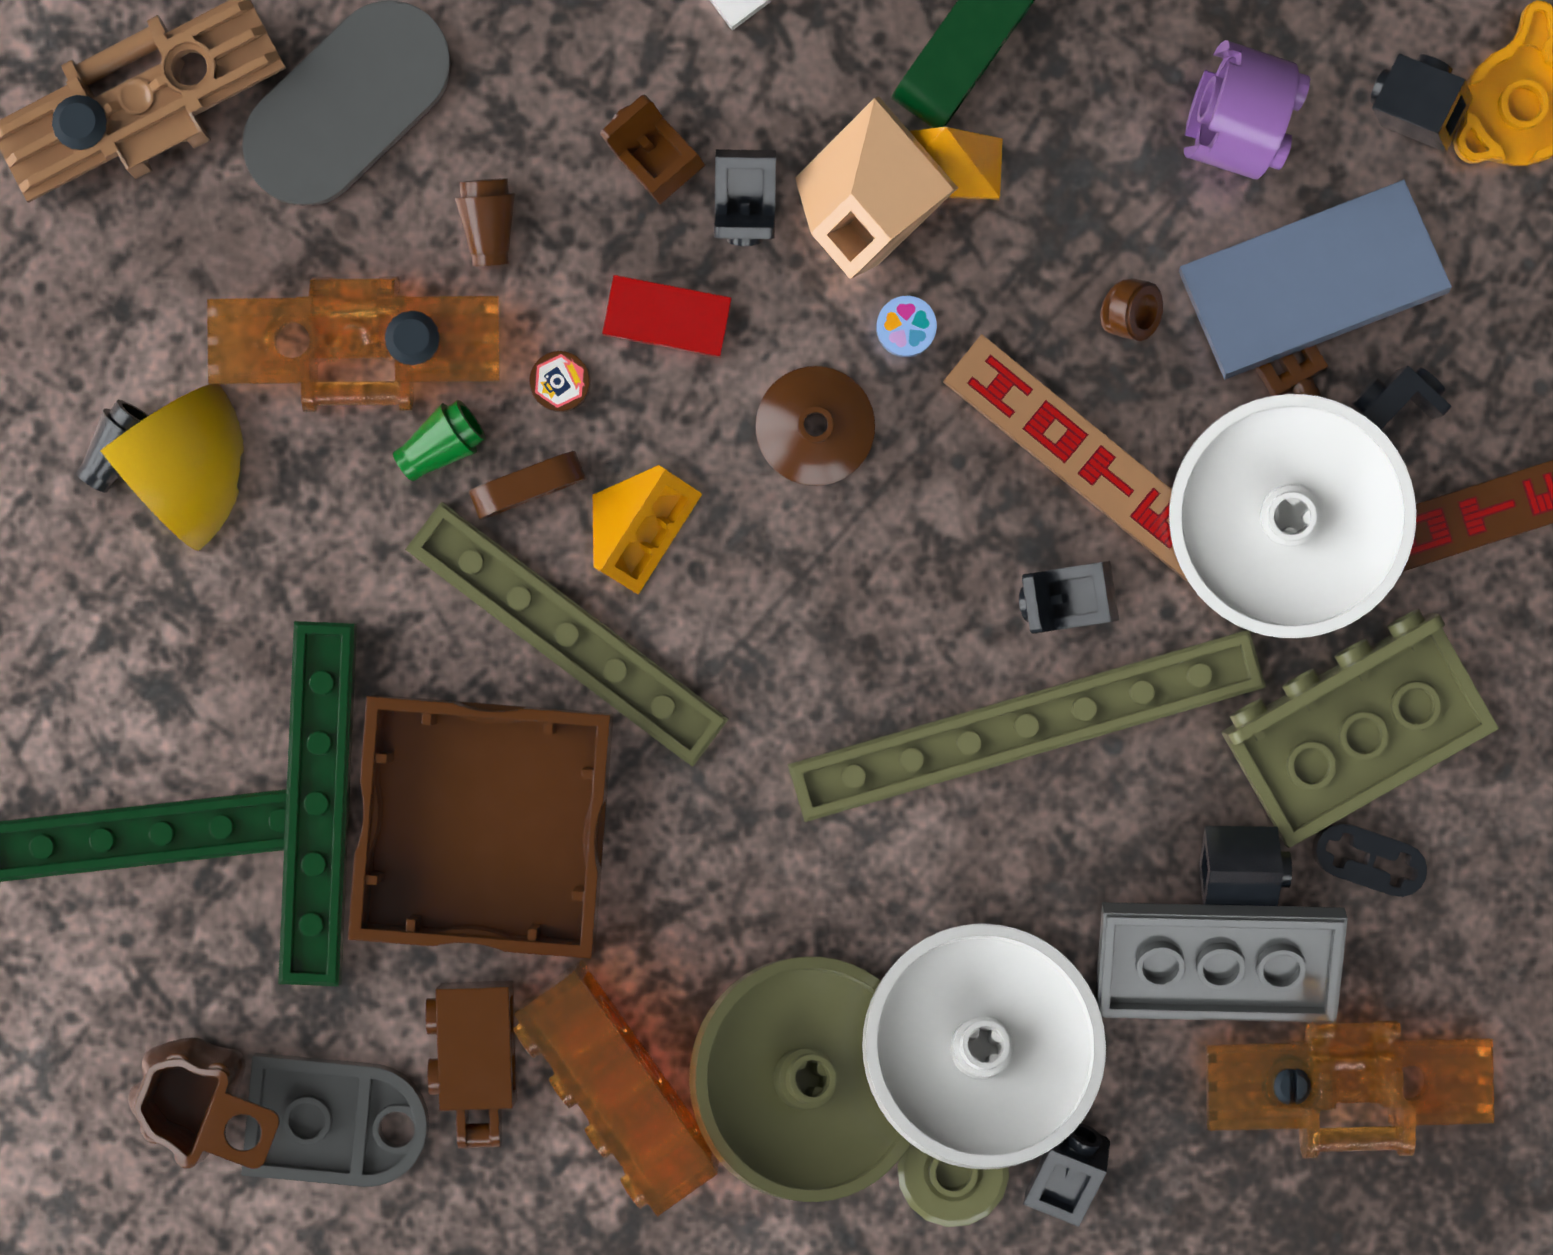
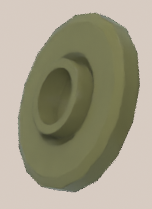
(949, 1192)

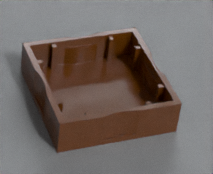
(481, 825)

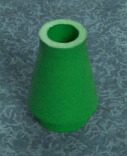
(441, 440)

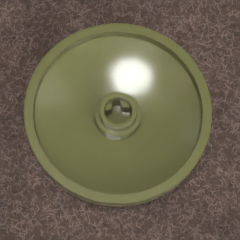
(787, 1084)

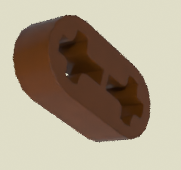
(527, 485)

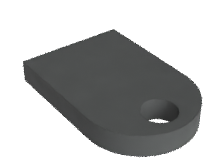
(333, 1120)

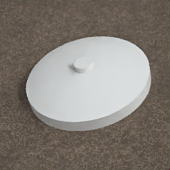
(1292, 515)
(984, 1046)

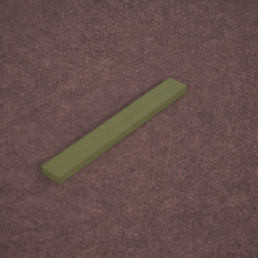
(1026, 725)

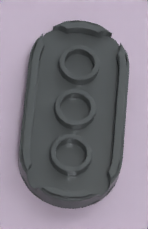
(347, 103)

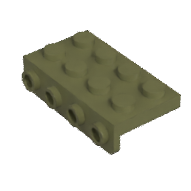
(1358, 727)

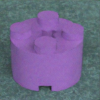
(1245, 111)

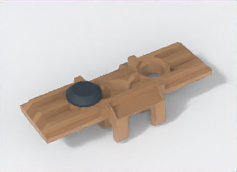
(144, 115)

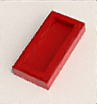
(667, 316)

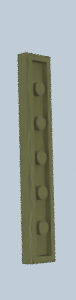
(567, 634)

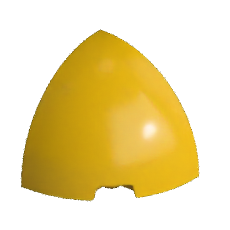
(184, 463)

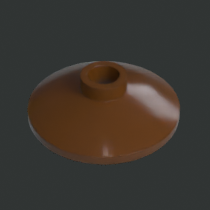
(807, 457)

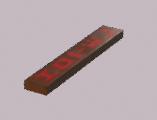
(1482, 514)

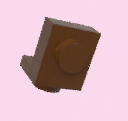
(651, 149)

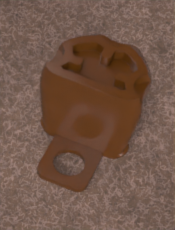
(190, 1099)

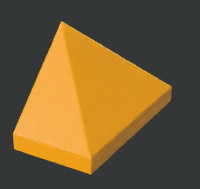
(967, 158)
(638, 523)

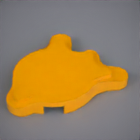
(1513, 97)

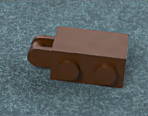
(474, 1056)

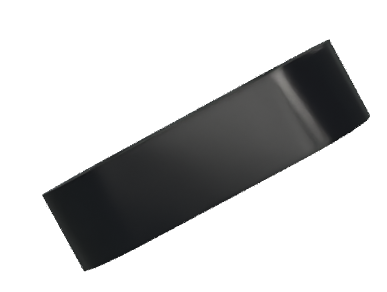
(1365, 873)

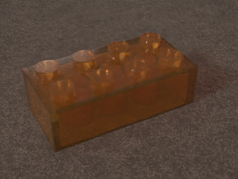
(617, 1088)

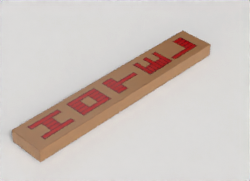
(1067, 445)

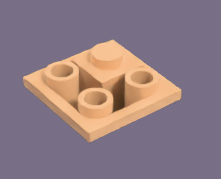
(870, 189)

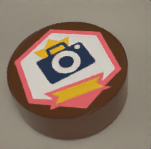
(559, 381)

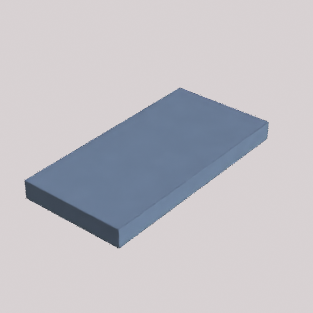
(1314, 279)

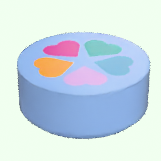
(906, 326)

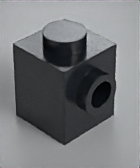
(1421, 100)
(1243, 866)

